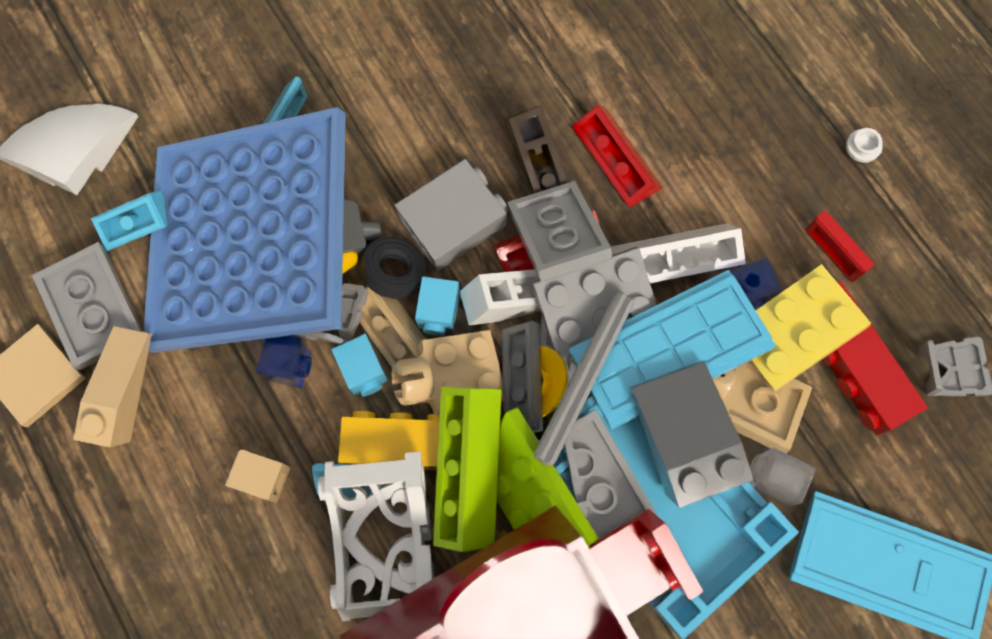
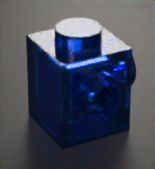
(758, 282)
(285, 361)

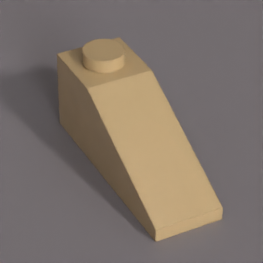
(114, 390)

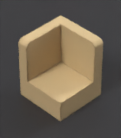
(258, 476)

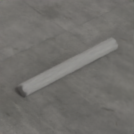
(583, 379)

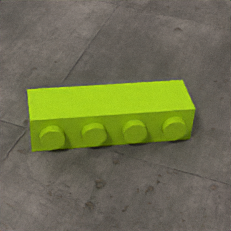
(467, 468)

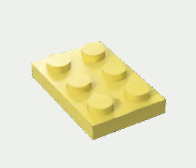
(806, 326)

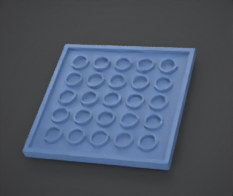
(249, 234)

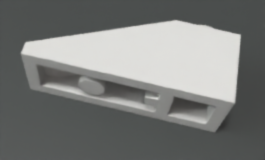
(500, 296)

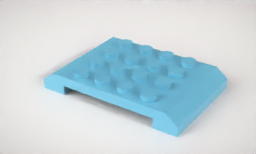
(720, 536)

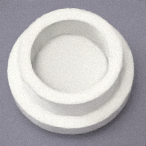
(864, 145)

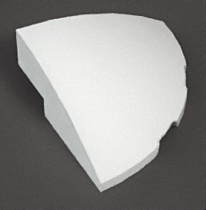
(68, 143)

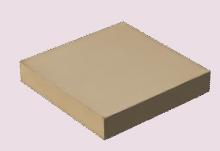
(35, 375)

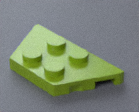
(527, 485)

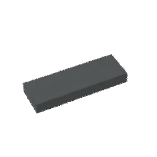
(523, 372)

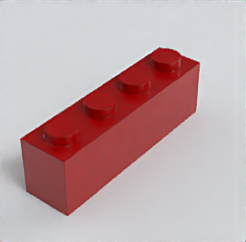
(874, 381)

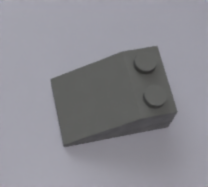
(690, 435)

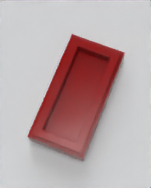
(839, 246)

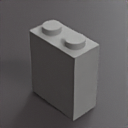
(452, 214)

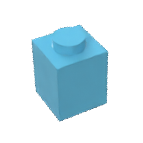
(437, 306)
(360, 366)

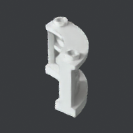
(404, 484)

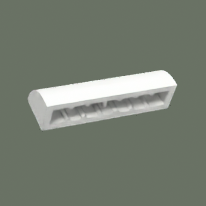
(690, 252)

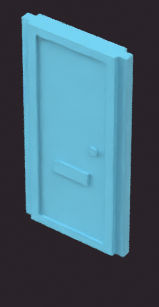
(701, 324)
(892, 568)

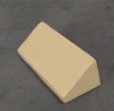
(390, 328)

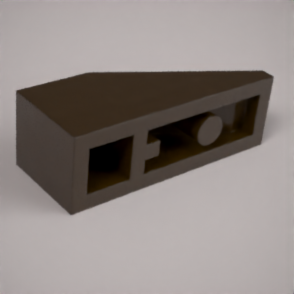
(535, 149)

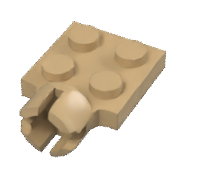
(447, 362)
(758, 410)

